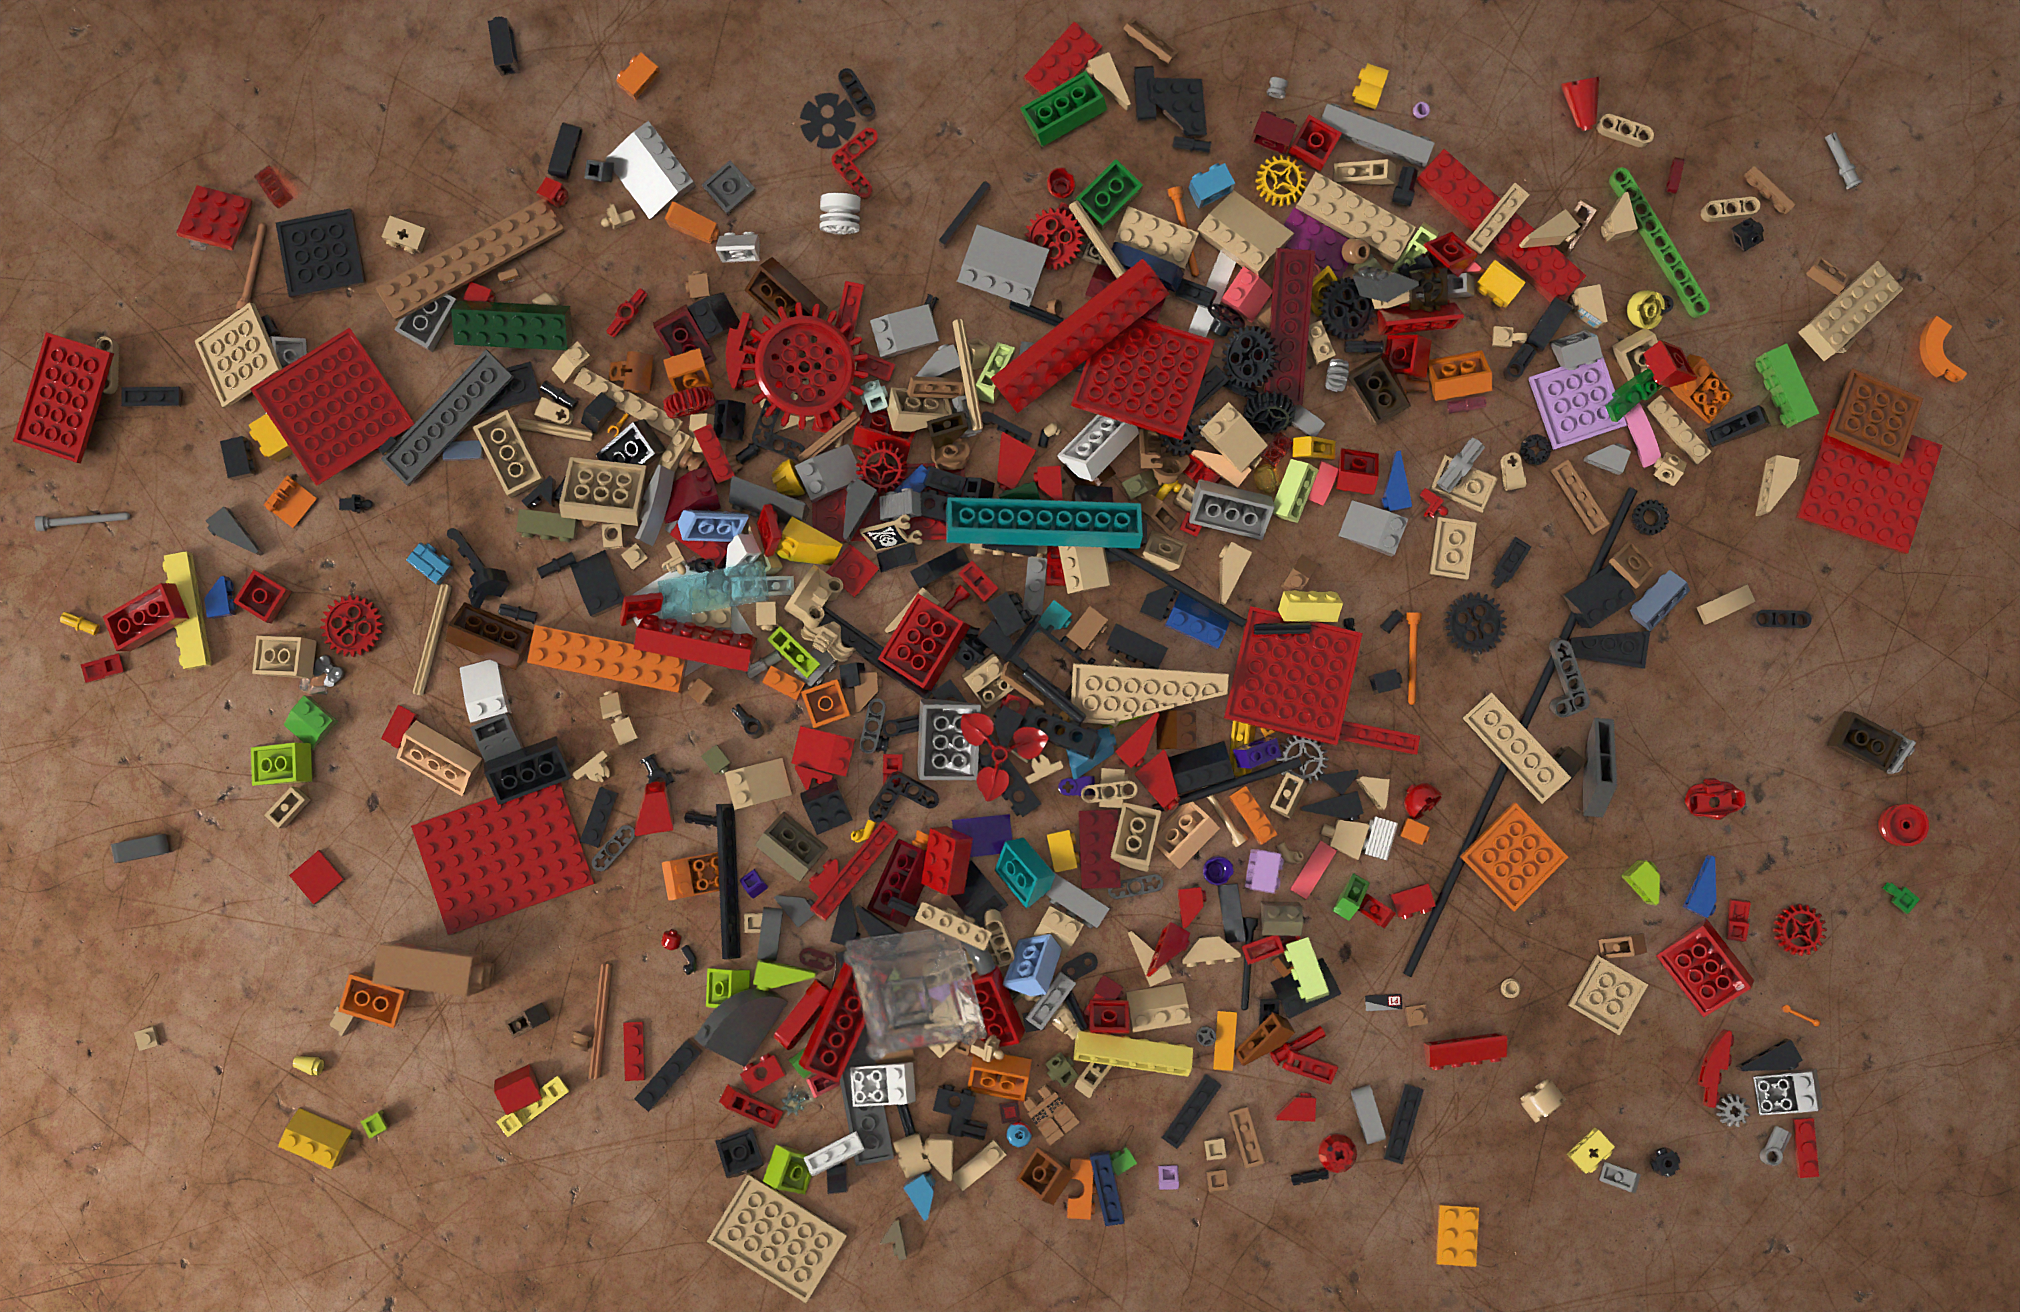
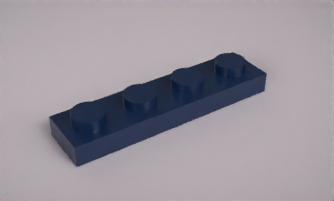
(1107, 1188)

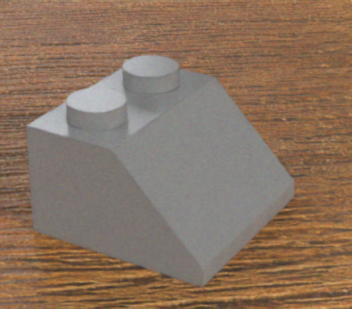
(1576, 349)

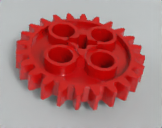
(1068, 249)
(360, 640)

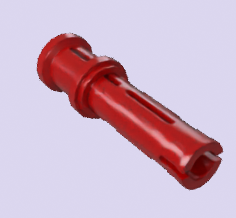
(1280, 1054)

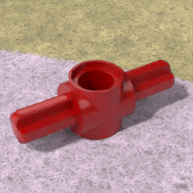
(620, 321)

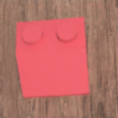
(1247, 294)

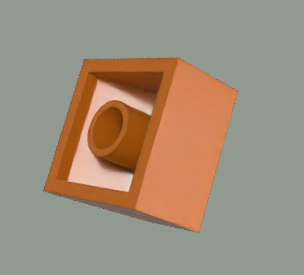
(688, 371)

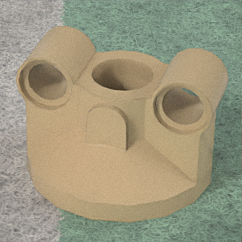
(813, 595)

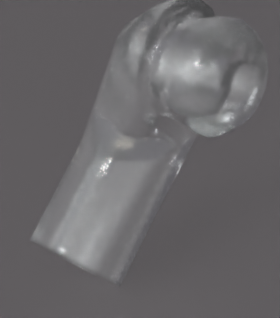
(312, 690)

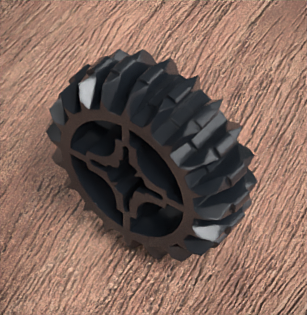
(1269, 412)

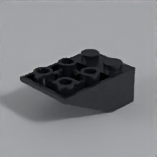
(978, 896)

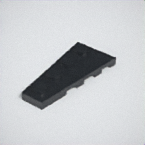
(1616, 649)

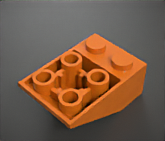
(1705, 394)
(691, 876)

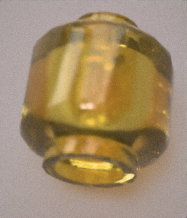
(1267, 478)

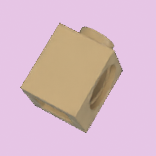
(619, 541)

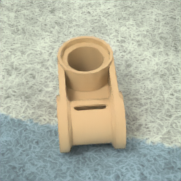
(551, 412)
(1512, 473)

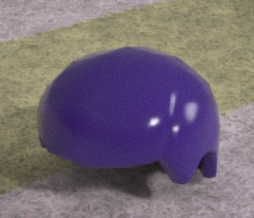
(1217, 870)

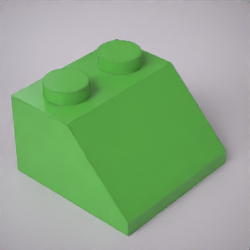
(309, 721)

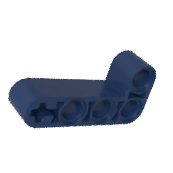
(1167, 272)

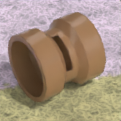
(690, 462)

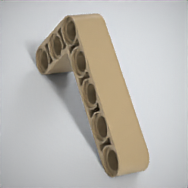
(995, 924)

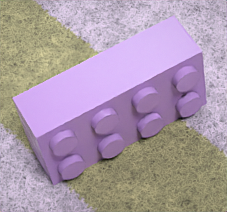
(1263, 871)

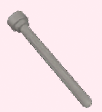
(43, 523)

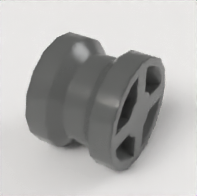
(1208, 1038)

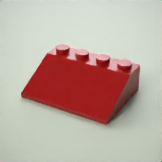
(1405, 320)
(924, 642)
(1705, 968)

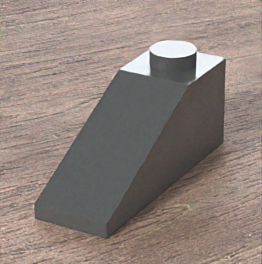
(228, 527)

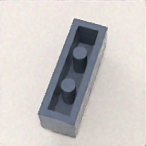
(1659, 600)

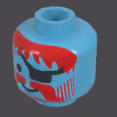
(1016, 1127)

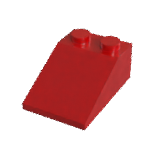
(823, 751)

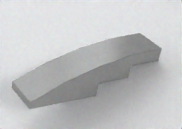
(656, 505)

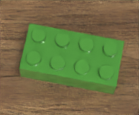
(1786, 386)

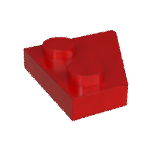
(640, 606)

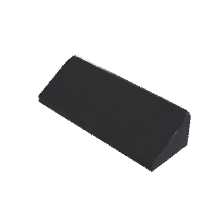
(1231, 913)

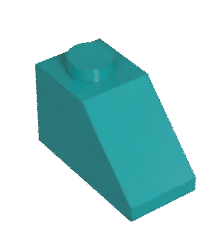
(1056, 616)

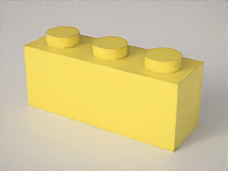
(1310, 606)

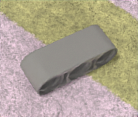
(1368, 1114)

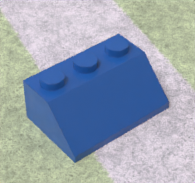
(1197, 621)

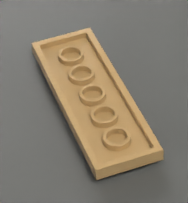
(1516, 748)

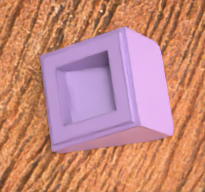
(1168, 1177)

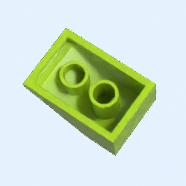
(281, 764)
(775, 974)

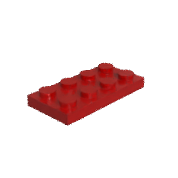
(1063, 59)

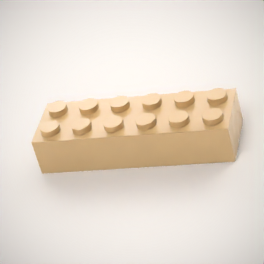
(1355, 217)
(1850, 311)

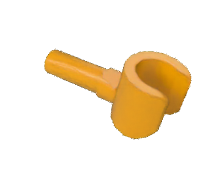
(618, 426)

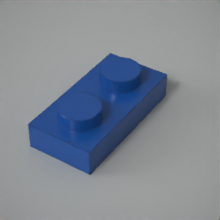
(914, 481)

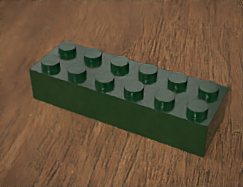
(512, 325)

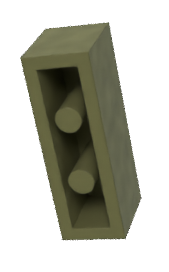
(546, 525)

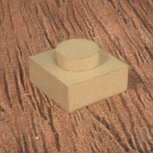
(634, 556)
(147, 1038)
(1215, 1149)

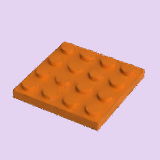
(1514, 856)

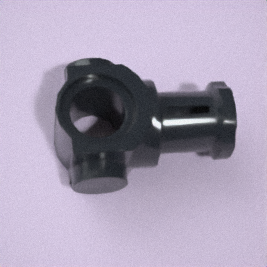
(656, 772)

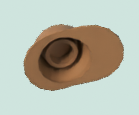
(1171, 467)

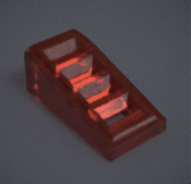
(280, 196)

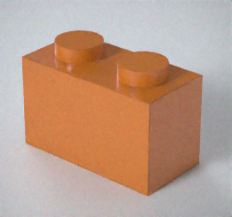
(637, 75)
(784, 683)

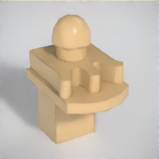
(617, 220)
(677, 561)
(987, 1050)

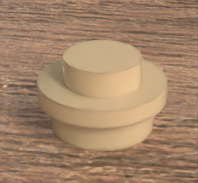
(1510, 988)

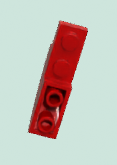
(734, 353)
(1716, 1058)

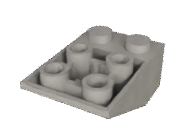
(1788, 1092)

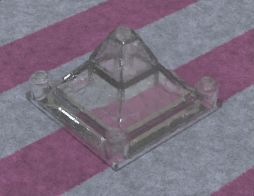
(914, 991)

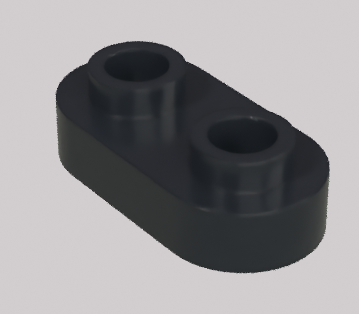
(1079, 966)

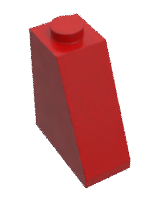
(1013, 461)
(1159, 781)
(654, 811)

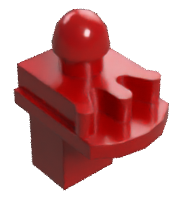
(1435, 504)

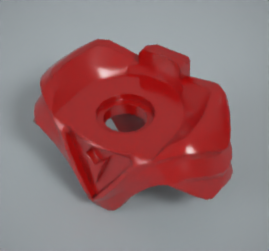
(1730, 799)

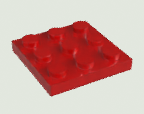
(214, 217)

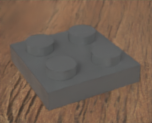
(728, 187)

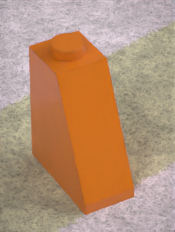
(691, 223)

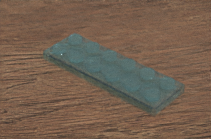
(714, 590)

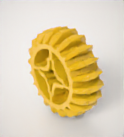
(1286, 185)

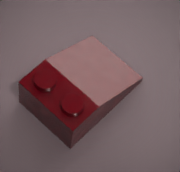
(681, 334)
(692, 492)

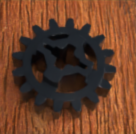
(1174, 444)

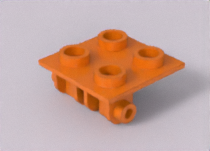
(290, 501)

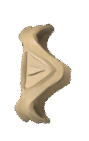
(828, 638)

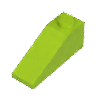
(794, 652)

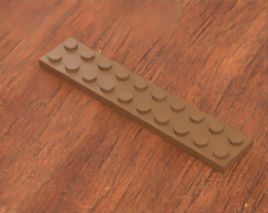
(469, 259)

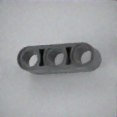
(872, 716)
(140, 848)
(770, 933)

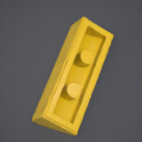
(1241, 735)

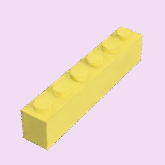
(191, 632)
(1133, 1053)

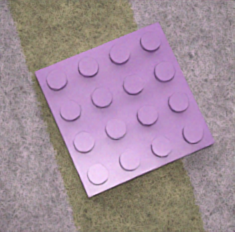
(1575, 403)

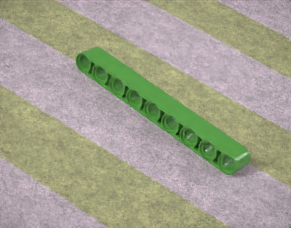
(1660, 252)

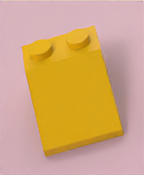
(807, 544)

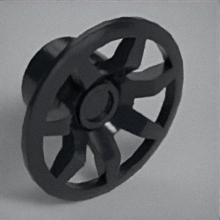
(1223, 321)

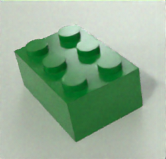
(1109, 194)

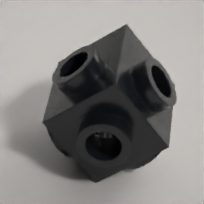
(1747, 234)
(970, 652)
(1658, 1162)

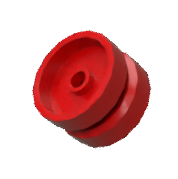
(1914, 820)

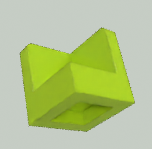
(374, 1124)

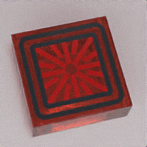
(1009, 1112)

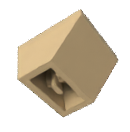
(986, 681)

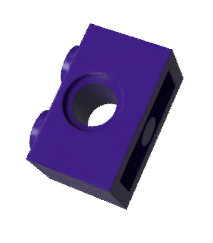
(1257, 752)

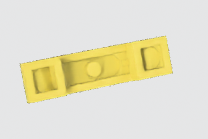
(550, 1093)

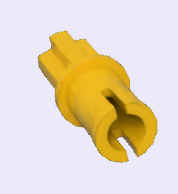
(80, 623)

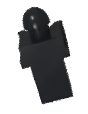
(355, 504)

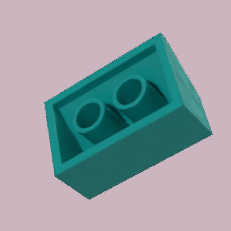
(1024, 871)

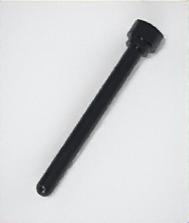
(1250, 925)

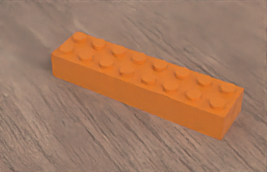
(605, 659)

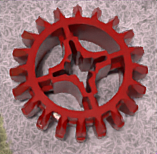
(689, 402)
(890, 468)
(1786, 938)

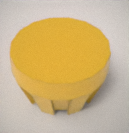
(788, 479)

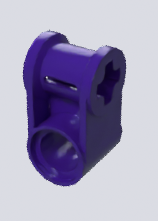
(1077, 786)

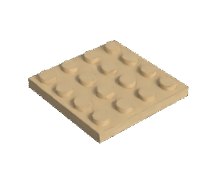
(238, 355)

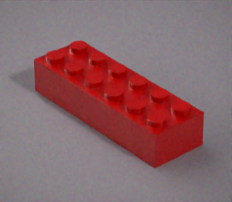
(695, 642)
(835, 1029)

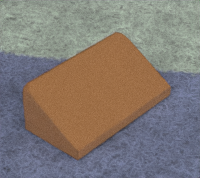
(1828, 275)

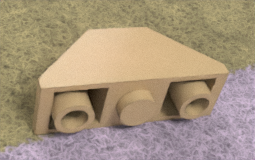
(1210, 950)

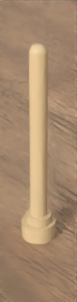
(1237, 836)

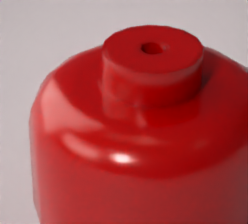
(671, 940)

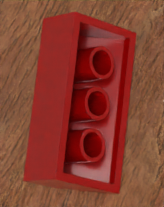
(997, 1008)
(1465, 1049)

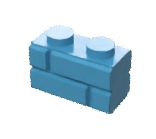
(429, 563)

